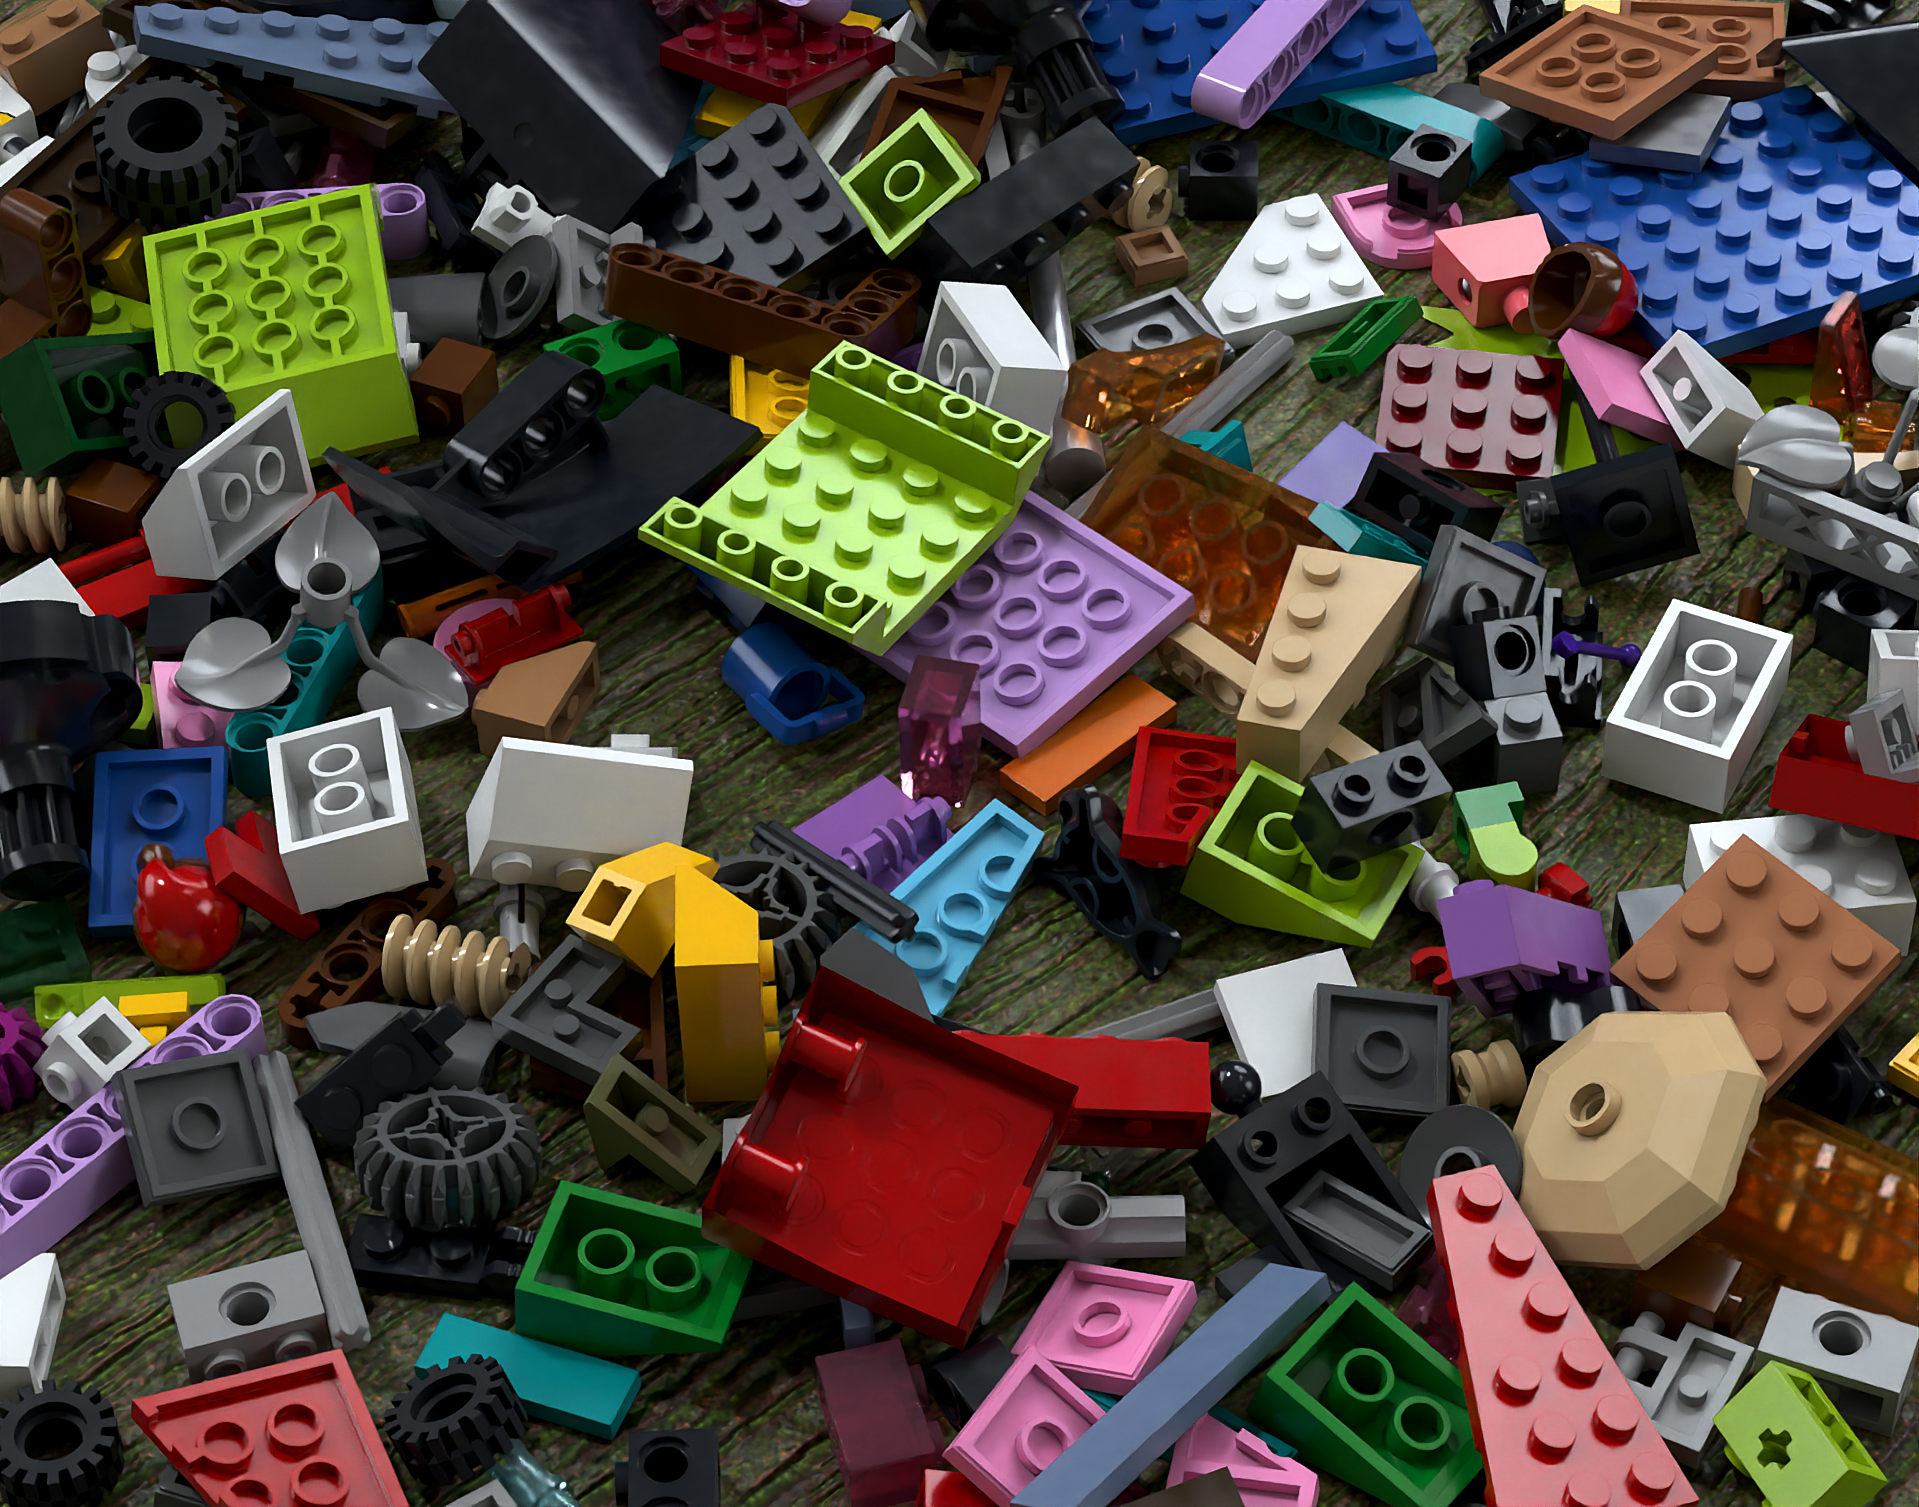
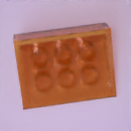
(1208, 531)
(1826, 1211)

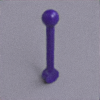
(1566, 646)

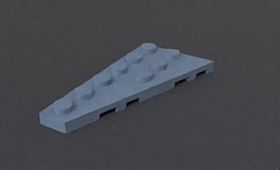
(322, 54)

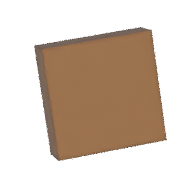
(1151, 255)

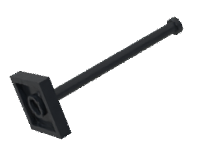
(1624, 508)

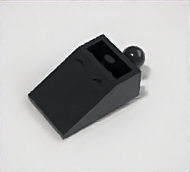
(1300, 1135)

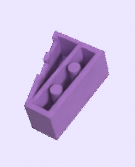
(1519, 942)

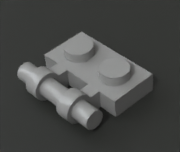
(1693, 1383)

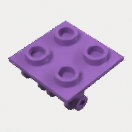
(880, 832)

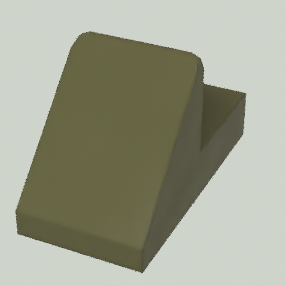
(642, 1119)

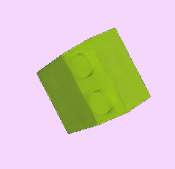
(1265, 878)

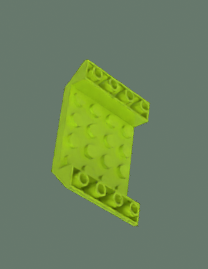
(286, 304)
(861, 501)

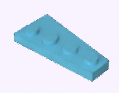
(962, 898)

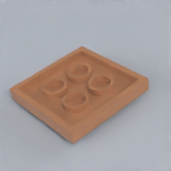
(1733, 27)
(1598, 72)
(1764, 952)

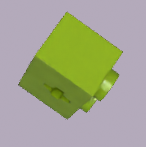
(1796, 1443)

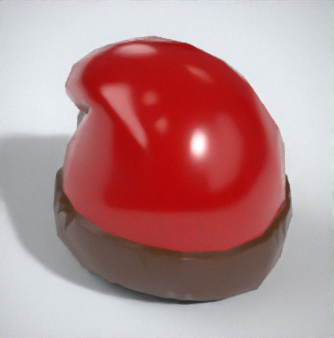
(1582, 290)
(181, 913)

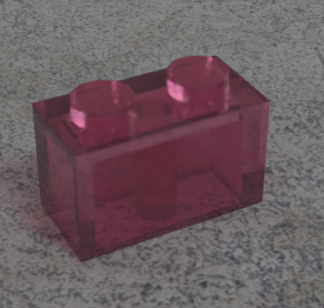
(940, 729)
(878, 1423)

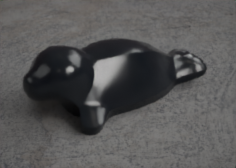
(1111, 891)

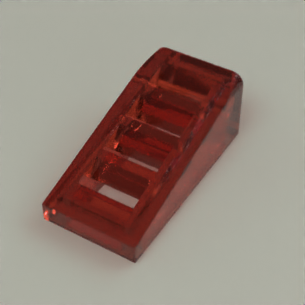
(1842, 361)

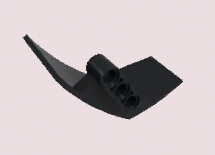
(547, 487)

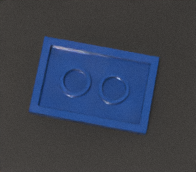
(144, 800)

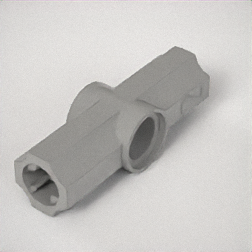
(1091, 1227)

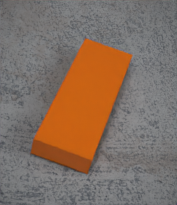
(1087, 744)

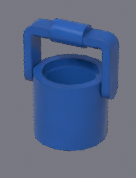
(788, 685)

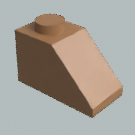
(538, 697)

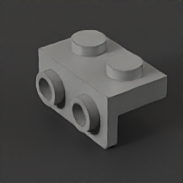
(583, 270)
(1884, 738)

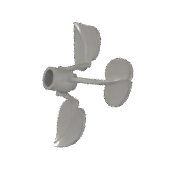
(1805, 447)
(326, 561)

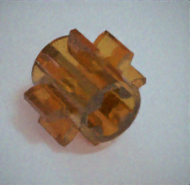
(1875, 426)

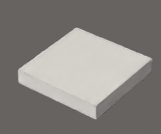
(1273, 1015)

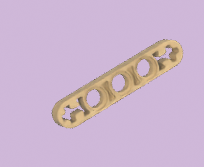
(1222, 679)

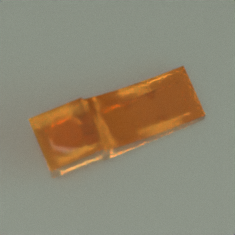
(1140, 383)

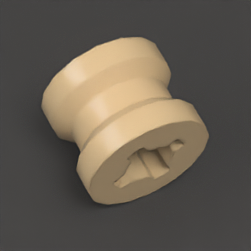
(1489, 1076)

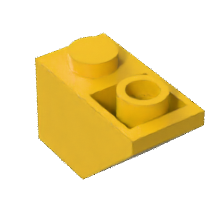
(632, 904)

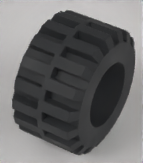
(167, 119)

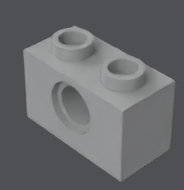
(249, 1317)
(1851, 1353)

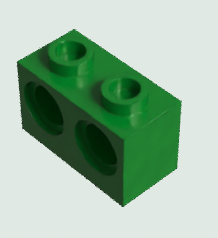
(628, 358)

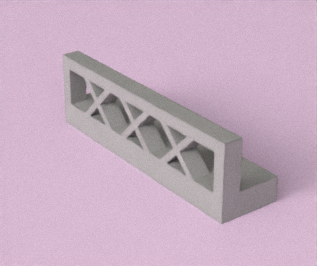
(1836, 532)

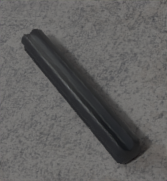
(851, 891)

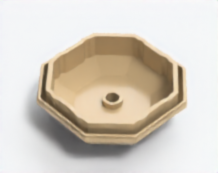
(1635, 1135)

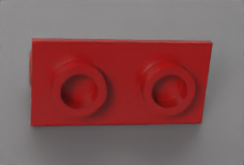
(501, 639)

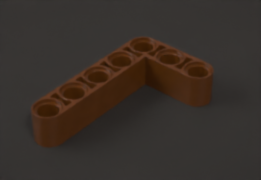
(41, 272)
(755, 317)

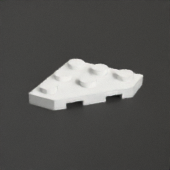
(1288, 276)

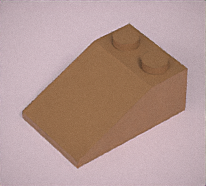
(49, 49)

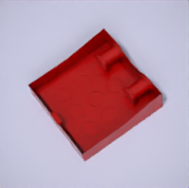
(1822, 781)
(888, 1160)

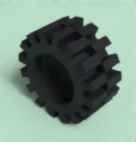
(150, 402)
(51, 1416)
(455, 1420)

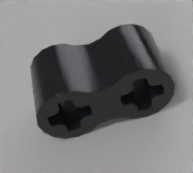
(1550, 1018)

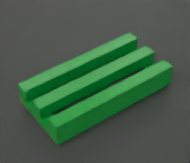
(1366, 337)

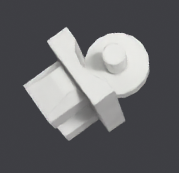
(511, 217)

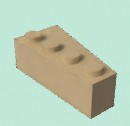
(1320, 651)

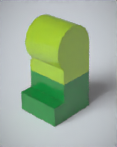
(1490, 838)

